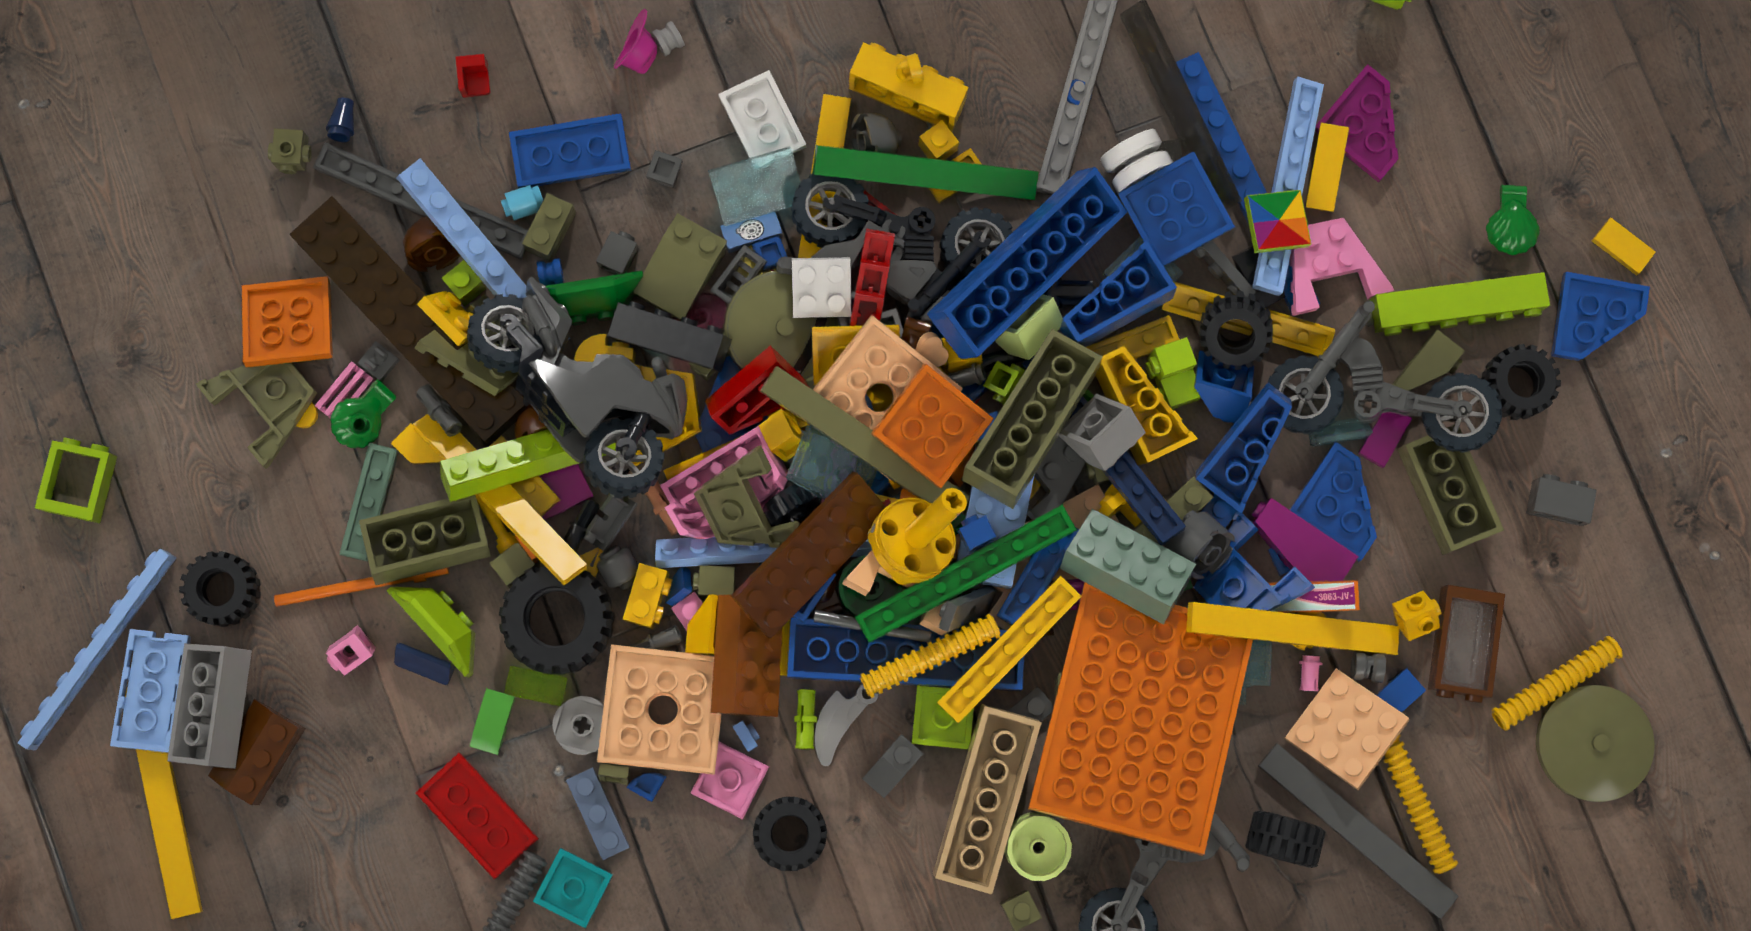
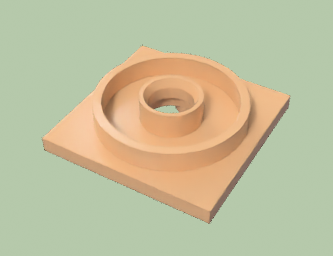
(869, 359)
(630, 734)

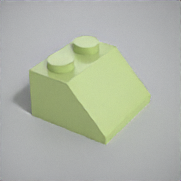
(1031, 328)

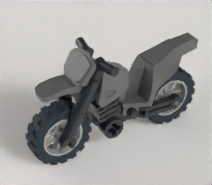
(912, 269)

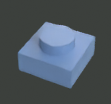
(747, 735)

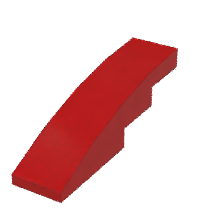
(872, 276)

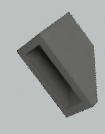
(892, 766)

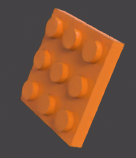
(286, 321)
(932, 426)

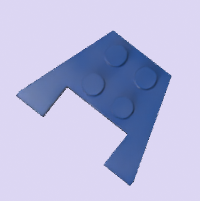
(1241, 585)

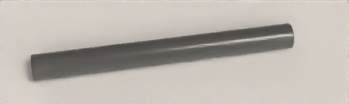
(851, 622)

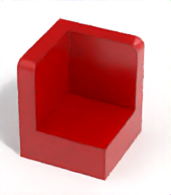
(473, 75)

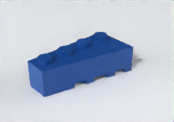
(1120, 298)
(1243, 451)

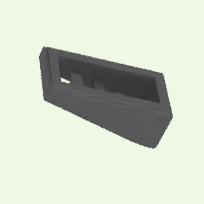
(725, 279)

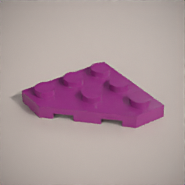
(1371, 125)

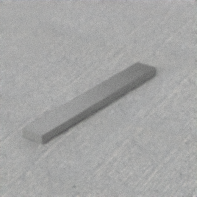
(1069, 116)

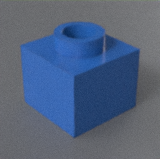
(976, 532)

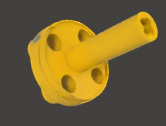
(915, 539)

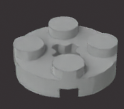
(568, 734)

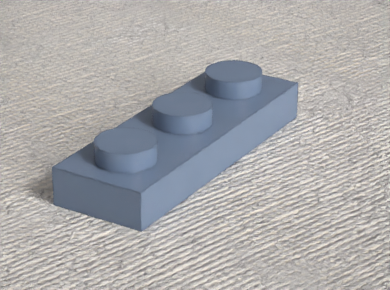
(598, 813)

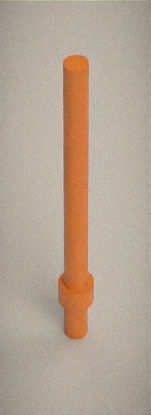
(346, 587)

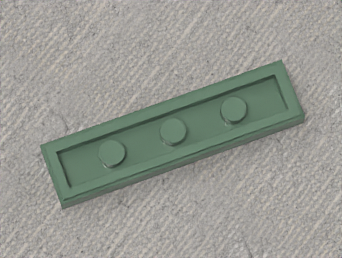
(369, 497)

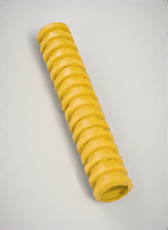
(930, 655)
(1557, 682)
(1419, 808)

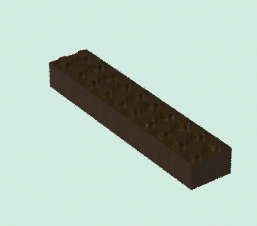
(390, 303)

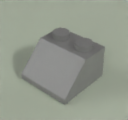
(1102, 431)

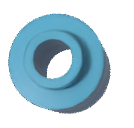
(522, 202)

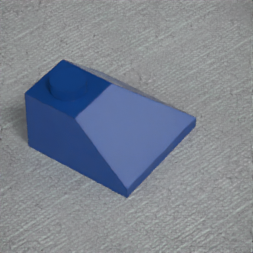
(1222, 389)

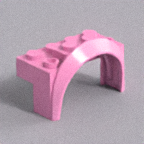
(680, 490)

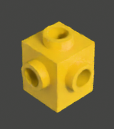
(1416, 615)

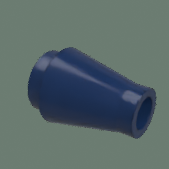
(341, 123)

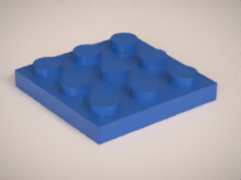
(1177, 209)

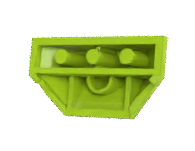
(440, 623)

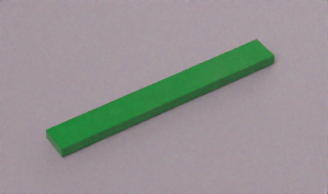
(925, 172)
(965, 573)

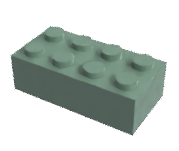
(1127, 566)

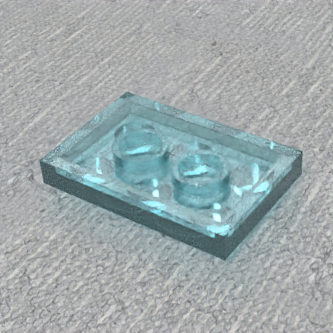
(755, 185)
(824, 464)

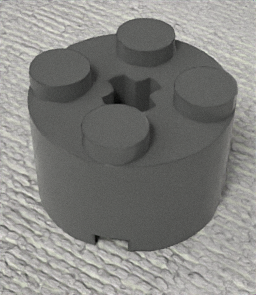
(1202, 542)

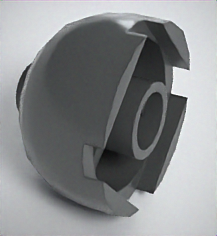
(875, 133)

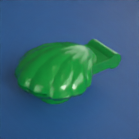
(1513, 226)
(358, 419)

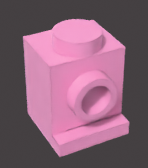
(345, 661)

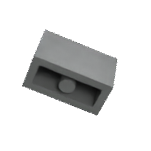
(1561, 501)

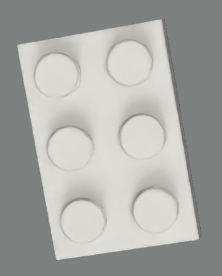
(761, 116)

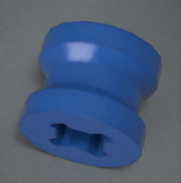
(550, 272)

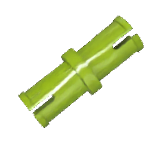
(805, 719)

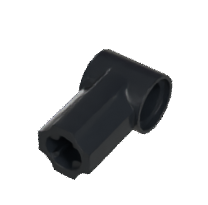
(1069, 291)

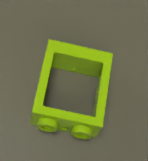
(100, 487)

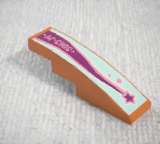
(1325, 597)

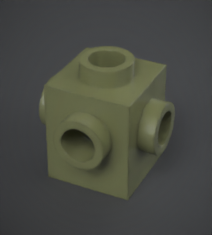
(289, 150)

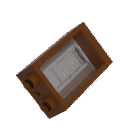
(1466, 643)

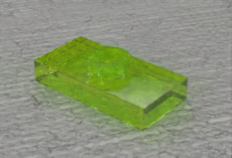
(535, 686)

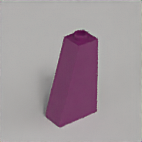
(1301, 543)

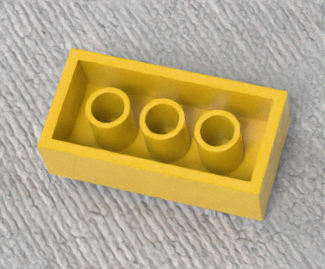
(929, 100)

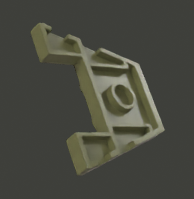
(464, 358)
(275, 392)
(734, 508)

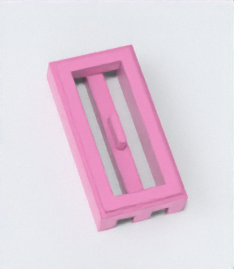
(338, 384)

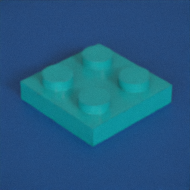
(573, 888)

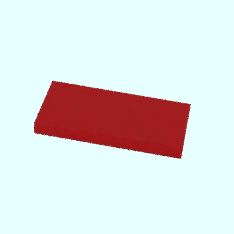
(477, 815)

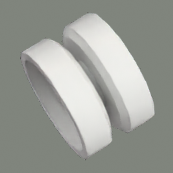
(1135, 159)

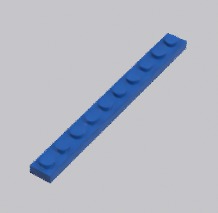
(1226, 140)

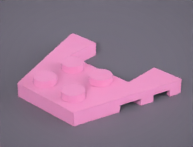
(1332, 254)

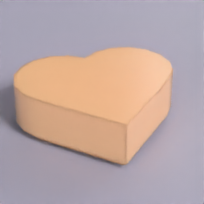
(931, 348)

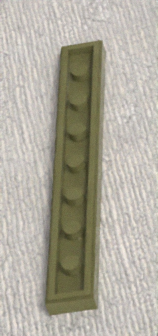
(847, 433)

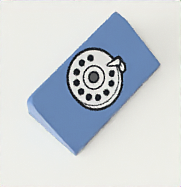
(751, 231)

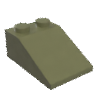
(681, 267)

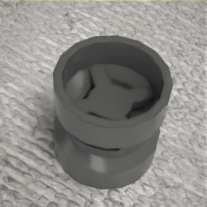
(1368, 667)

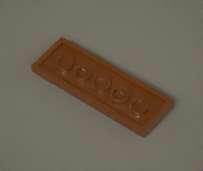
(809, 555)

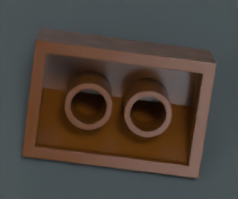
(262, 751)

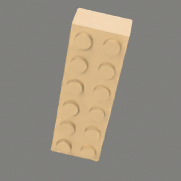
(986, 799)

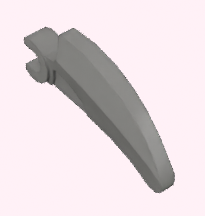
(835, 720)

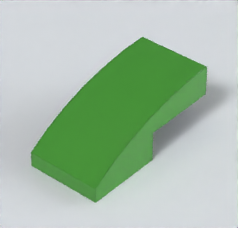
(492, 721)

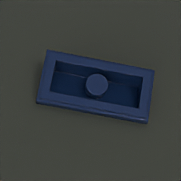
(423, 664)

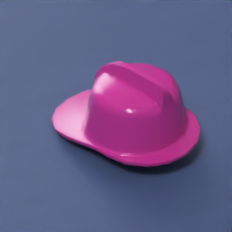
(639, 47)

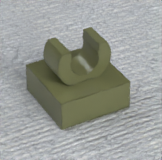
(614, 773)

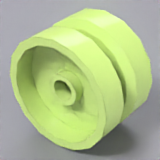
(1054, 846)

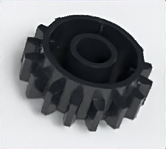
(790, 505)

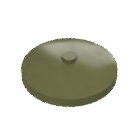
(1595, 743)

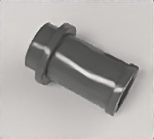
(970, 375)

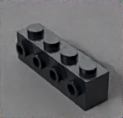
(670, 337)

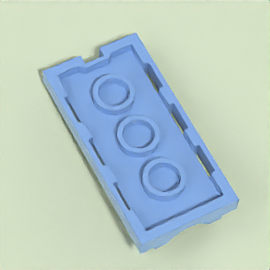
(150, 691)

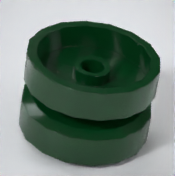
(857, 603)

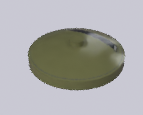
(763, 316)

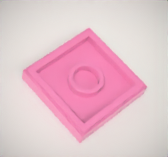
(734, 781)

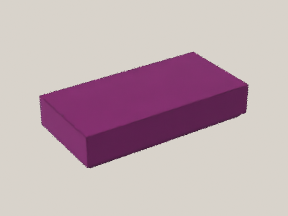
(1385, 437)

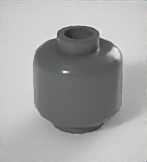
(617, 567)

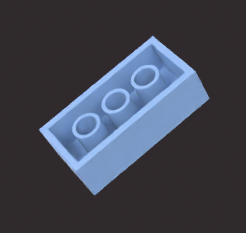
(1002, 520)

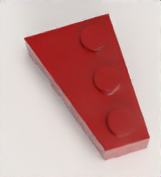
(740, 400)

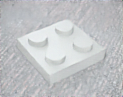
(821, 287)

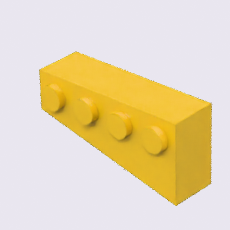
(1127, 383)

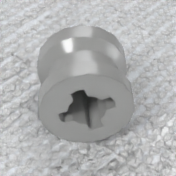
(668, 38)

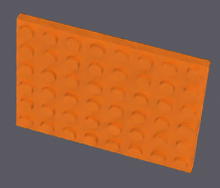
(1140, 724)

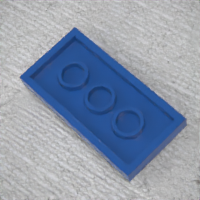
(570, 151)

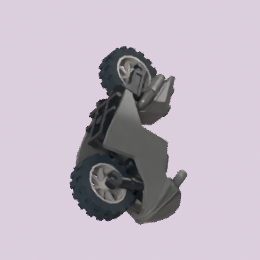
(581, 400)

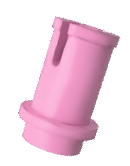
(1310, 673)

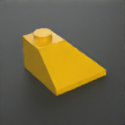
(702, 628)

